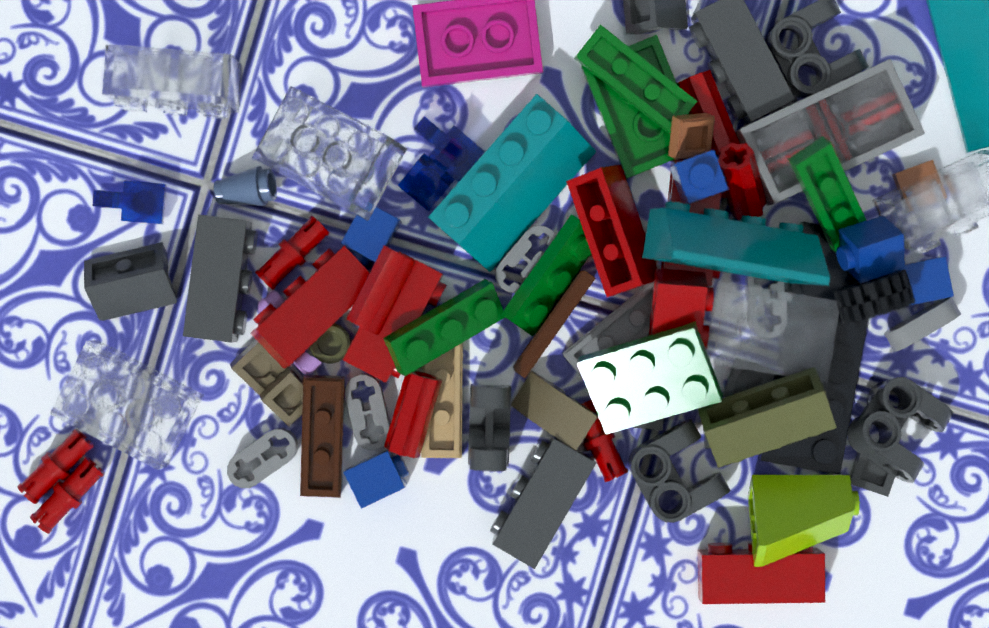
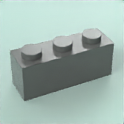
(740, 59)
(219, 279)
(541, 501)

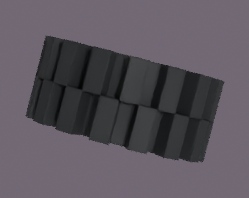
(874, 297)

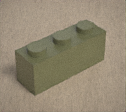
(767, 417)

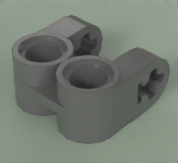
(807, 53)
(913, 403)
(489, 427)
(666, 478)

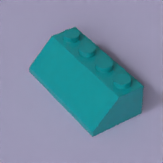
(964, 48)
(512, 183)
(734, 246)

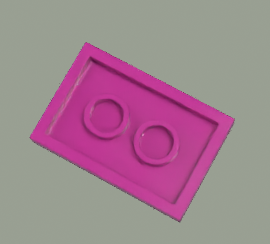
(476, 40)

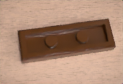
(553, 323)
(322, 436)

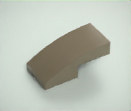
(276, 386)
(554, 410)

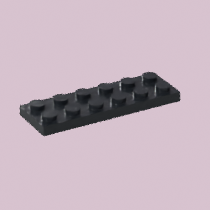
(827, 450)

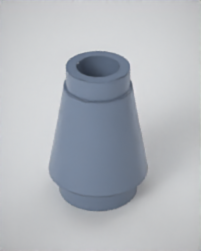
(248, 187)

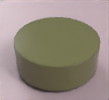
(331, 345)

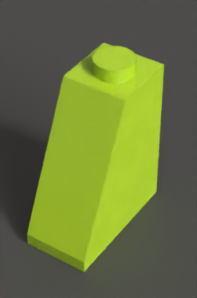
(797, 512)

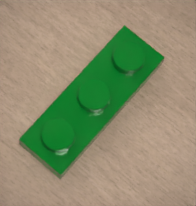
(634, 78)
(827, 189)
(549, 278)
(444, 327)

